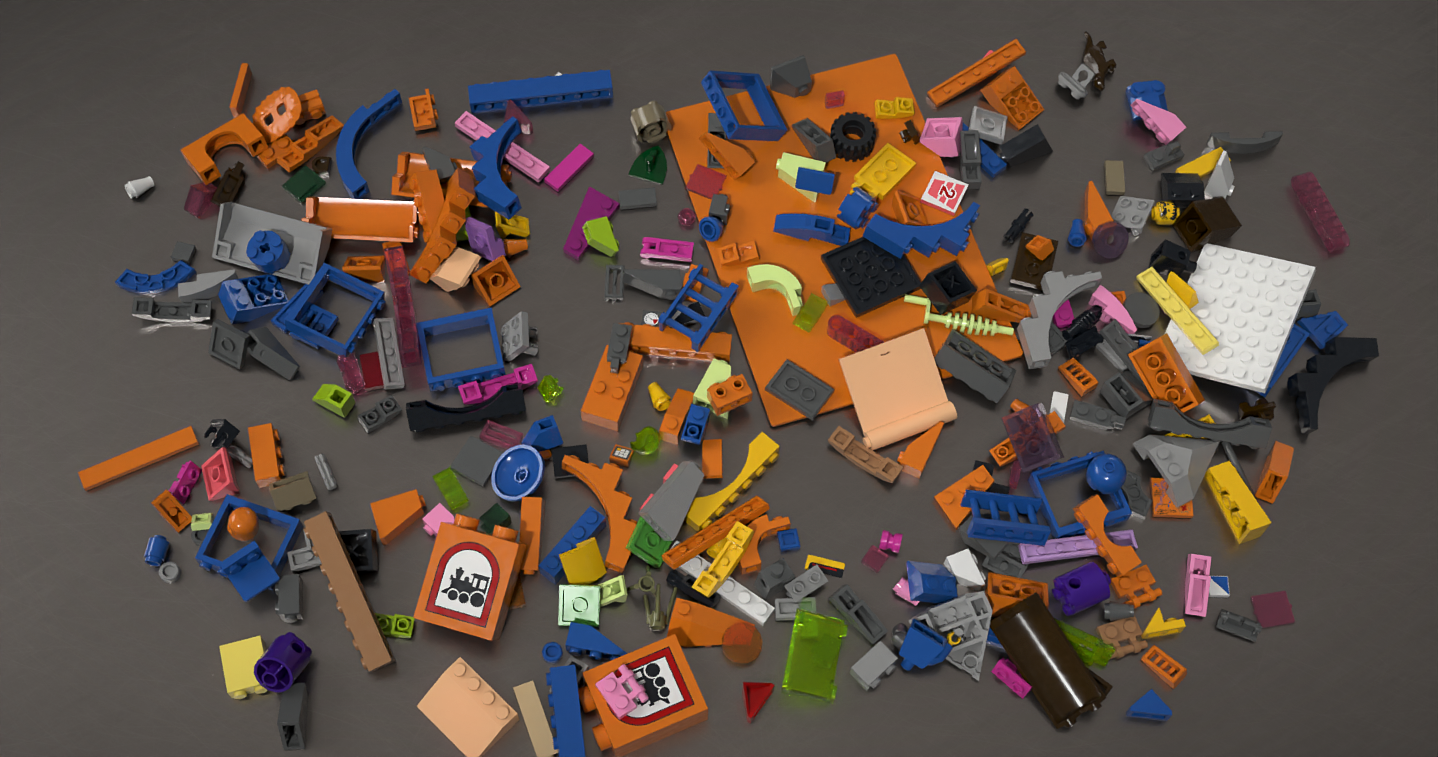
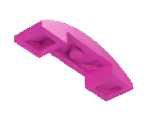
(478, 392)

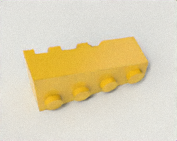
(1237, 502)

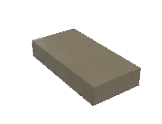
(1114, 177)

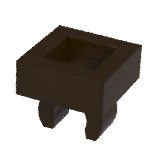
(910, 133)

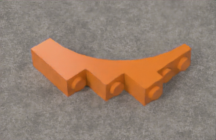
(452, 217)
(616, 506)

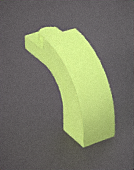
(779, 279)

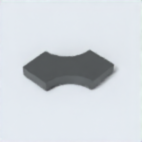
(1136, 499)

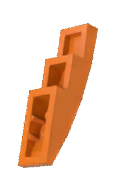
(309, 145)

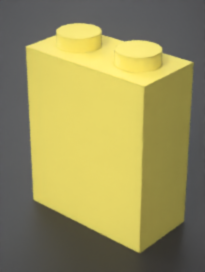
(238, 666)

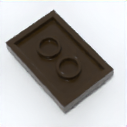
(1028, 268)

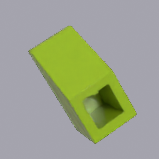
(600, 236)
(335, 399)

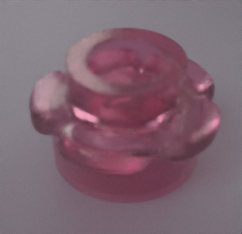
(686, 212)

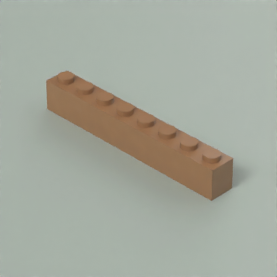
(349, 592)

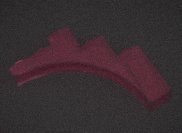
(404, 308)

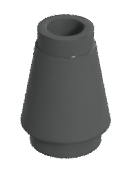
(1118, 611)

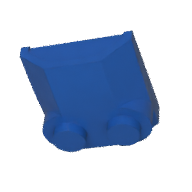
(1149, 92)

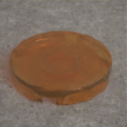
(741, 643)

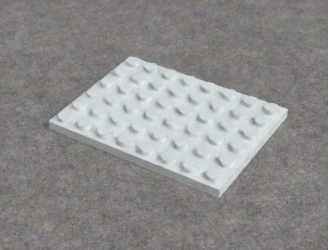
(1248, 308)

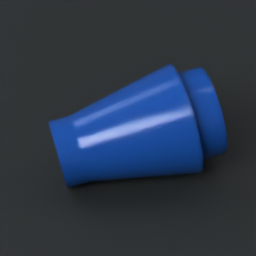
(1077, 233)

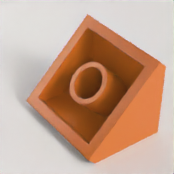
(908, 209)
(366, 268)
(495, 280)

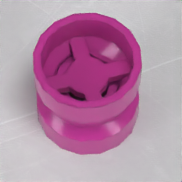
(890, 541)

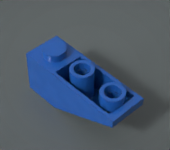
(589, 641)

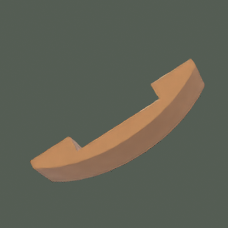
(864, 458)

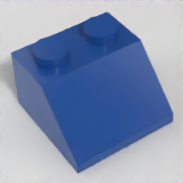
(930, 582)

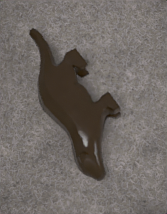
(1095, 60)

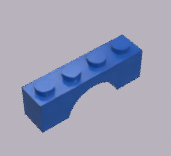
(586, 527)

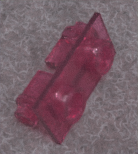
(352, 376)

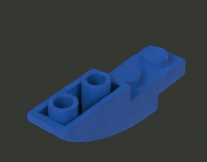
(806, 226)

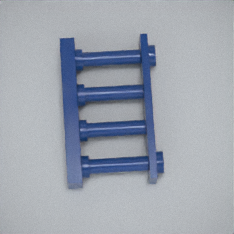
(708, 323)
(1005, 530)

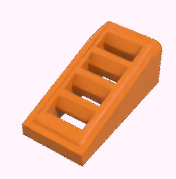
(1077, 384)
(1175, 666)

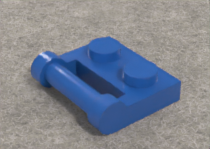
(322, 323)

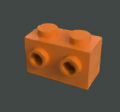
(729, 394)

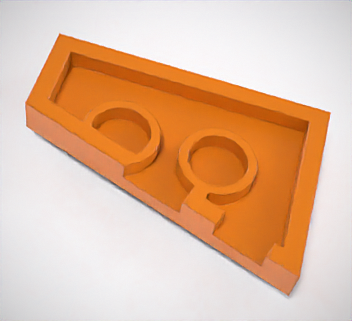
(951, 497)

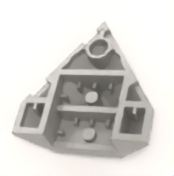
(1179, 461)
(970, 620)

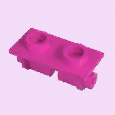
(187, 478)
(1006, 672)

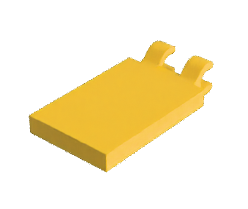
(883, 172)

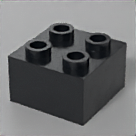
(948, 287)
(361, 548)

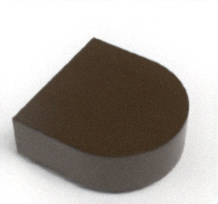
(322, 165)

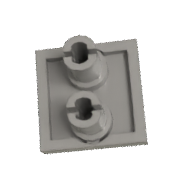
(516, 337)

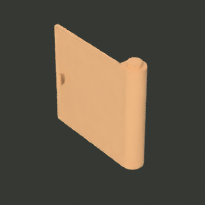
(896, 391)

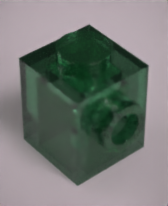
(493, 516)

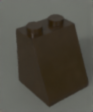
(1206, 223)

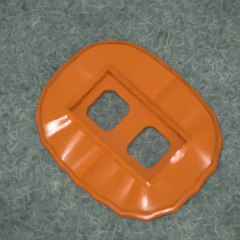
(283, 123)

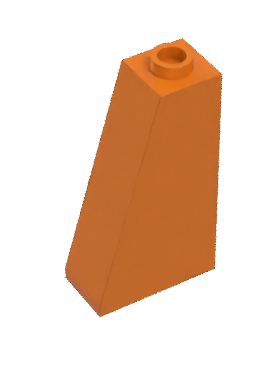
(532, 532)

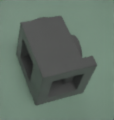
(719, 207)

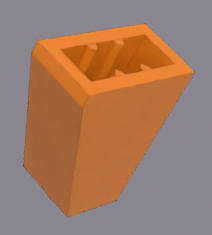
(1274, 472)
(397, 514)

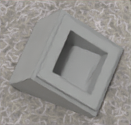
(832, 294)

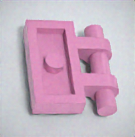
(616, 695)

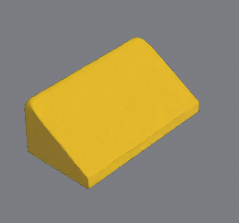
(1183, 290)

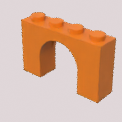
(236, 131)

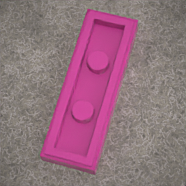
(569, 167)

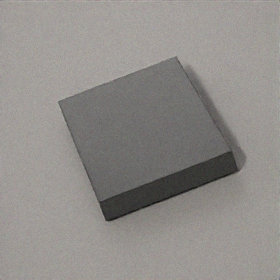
(799, 389)

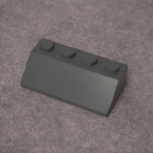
(974, 366)

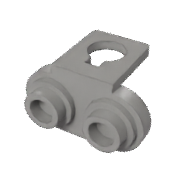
(1077, 87)

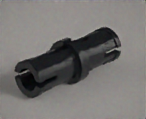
(1018, 225)

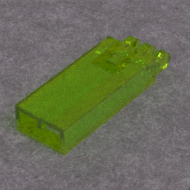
(1100, 653)

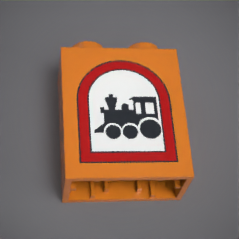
(471, 578)
(672, 702)

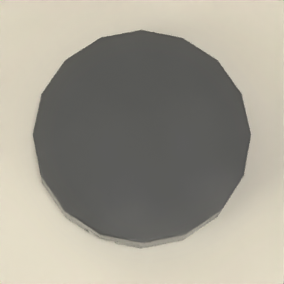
(1142, 309)

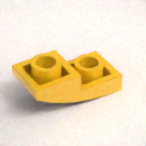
(894, 109)

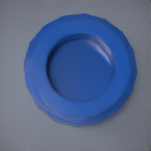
(552, 652)

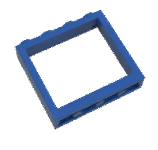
(774, 125)
(347, 281)
(455, 323)
(1057, 469)
(231, 503)

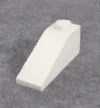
(1221, 178)

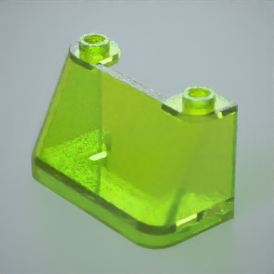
(813, 655)

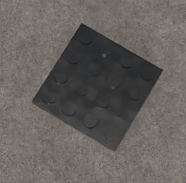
(869, 275)

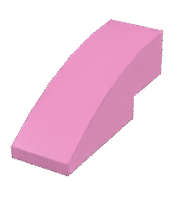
(1112, 309)
(1197, 584)

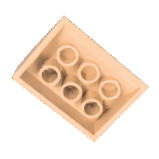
(467, 710)

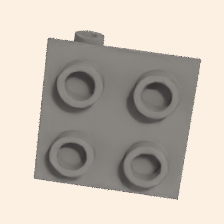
(1132, 213)

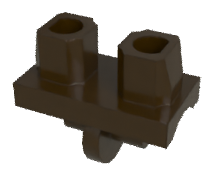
(1262, 409)

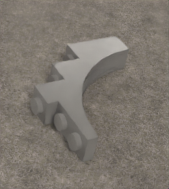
(1056, 290)

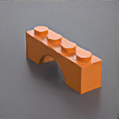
(1092, 515)

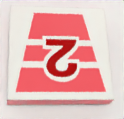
(944, 193)

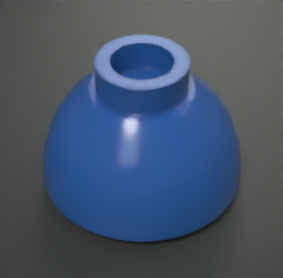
(711, 228)

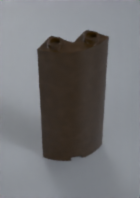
(1047, 661)

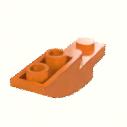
(1005, 453)

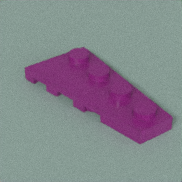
(593, 207)

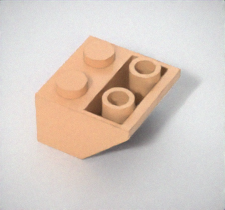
(456, 269)

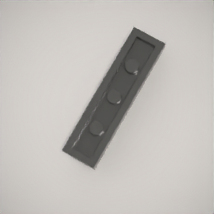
(1122, 345)

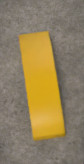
(726, 561)

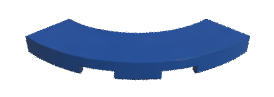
(157, 283)

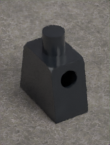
(1172, 258)

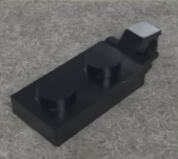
(685, 584)

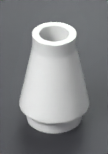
(138, 187)

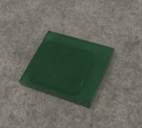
(303, 184)

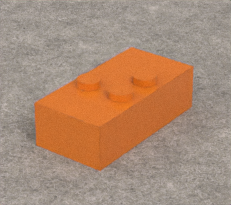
(611, 392)

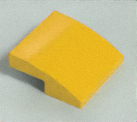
(584, 563)

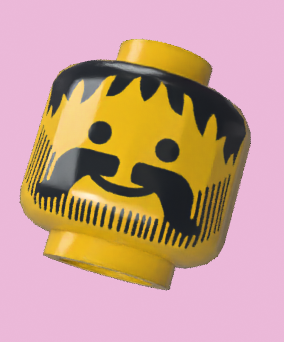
(1165, 213)

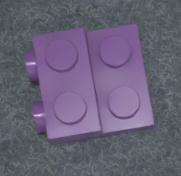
(483, 240)

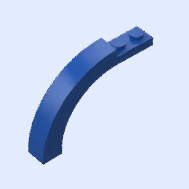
(350, 137)

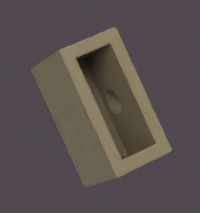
(292, 491)

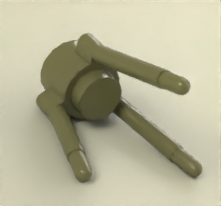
(645, 583)
(658, 620)

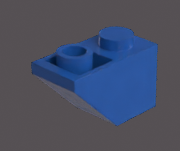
(696, 424)
(543, 434)

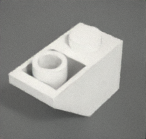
(964, 569)

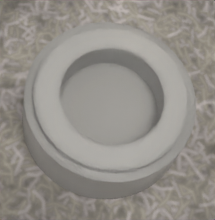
(169, 572)

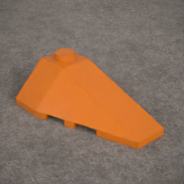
(699, 624)

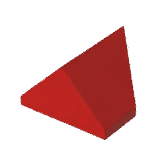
(754, 697)

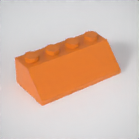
(1166, 374)

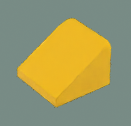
(997, 266)

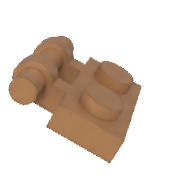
(1120, 631)

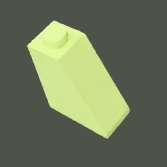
(788, 170)
(717, 373)

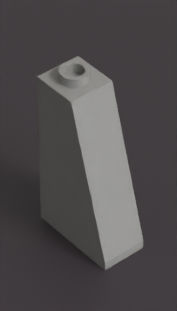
(672, 500)

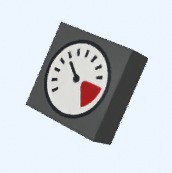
(651, 318)

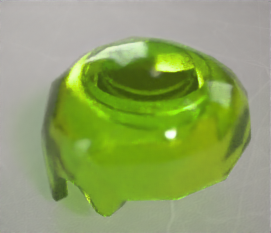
(646, 441)

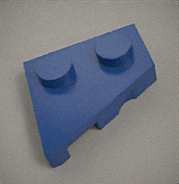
(1323, 327)

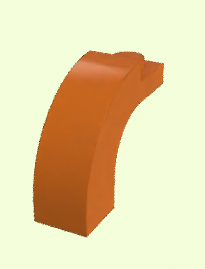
(762, 528)

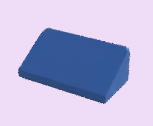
(814, 181)

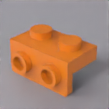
(423, 112)

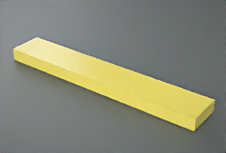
(1177, 311)

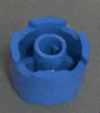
(857, 208)
(268, 251)

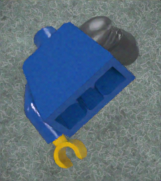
(921, 645)

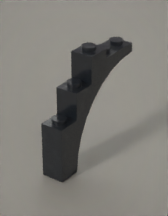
(1320, 368)

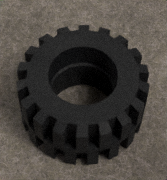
(856, 125)

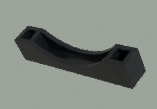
(506, 400)

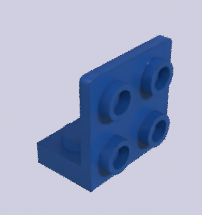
(249, 571)

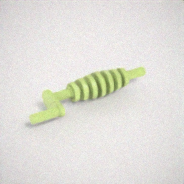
(956, 321)

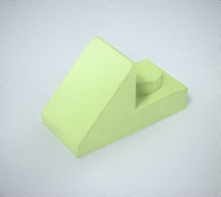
(613, 591)

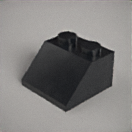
(1182, 188)

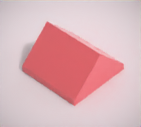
(220, 475)

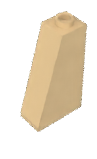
(535, 719)

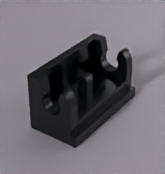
(223, 431)

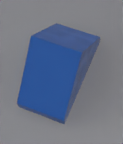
(1150, 707)

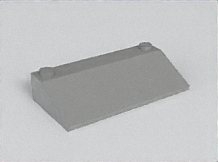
(305, 241)

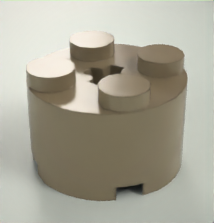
(650, 122)

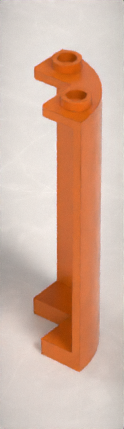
(414, 162)
(364, 218)

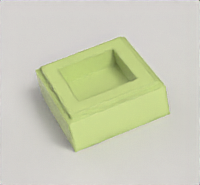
(201, 521)

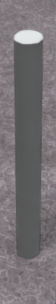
(1234, 461)

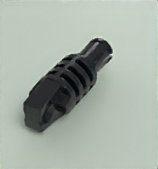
(1082, 322)

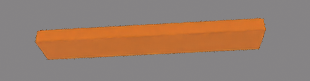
(976, 73)
(138, 458)
(714, 532)

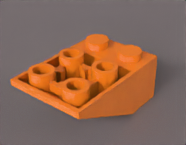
(1012, 97)

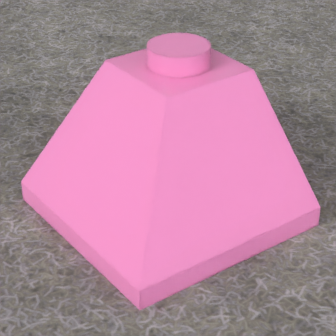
(942, 135)

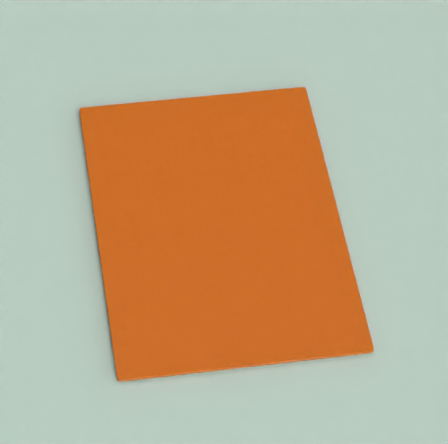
(760, 195)

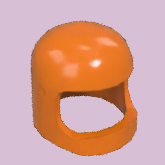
(243, 524)

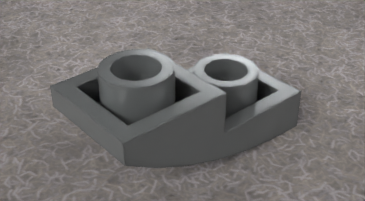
(379, 415)

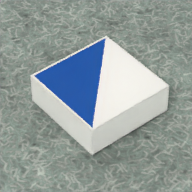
(1219, 587)

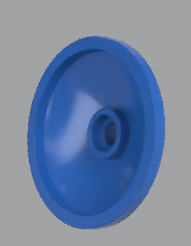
(511, 469)

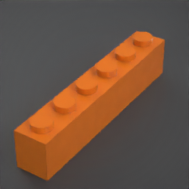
(671, 343)

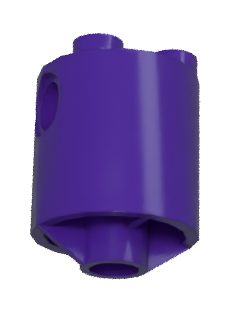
(1081, 588)
(282, 663)

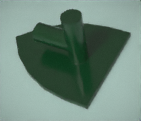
(650, 165)

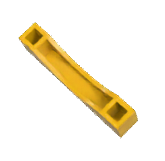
(705, 509)

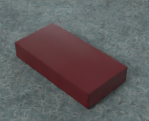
(371, 371)

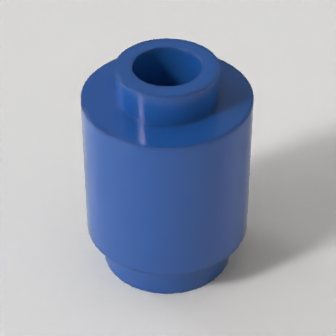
(156, 550)

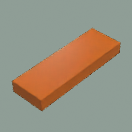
(240, 89)

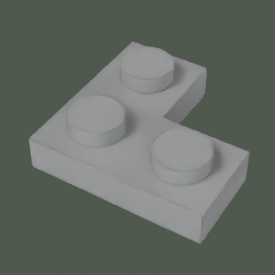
(303, 558)
(786, 608)

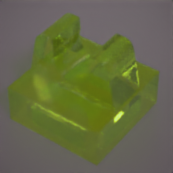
(549, 388)

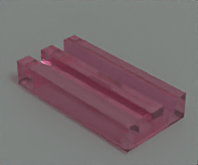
(515, 442)

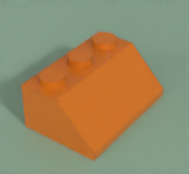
(1007, 591)

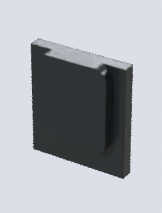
(558, 454)

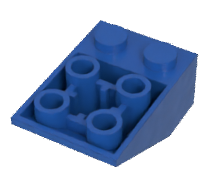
(251, 297)

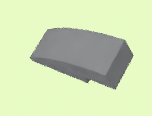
(205, 287)

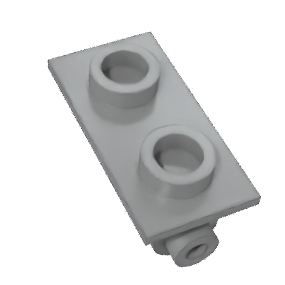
(805, 583)

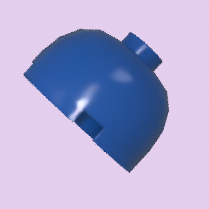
(1106, 473)

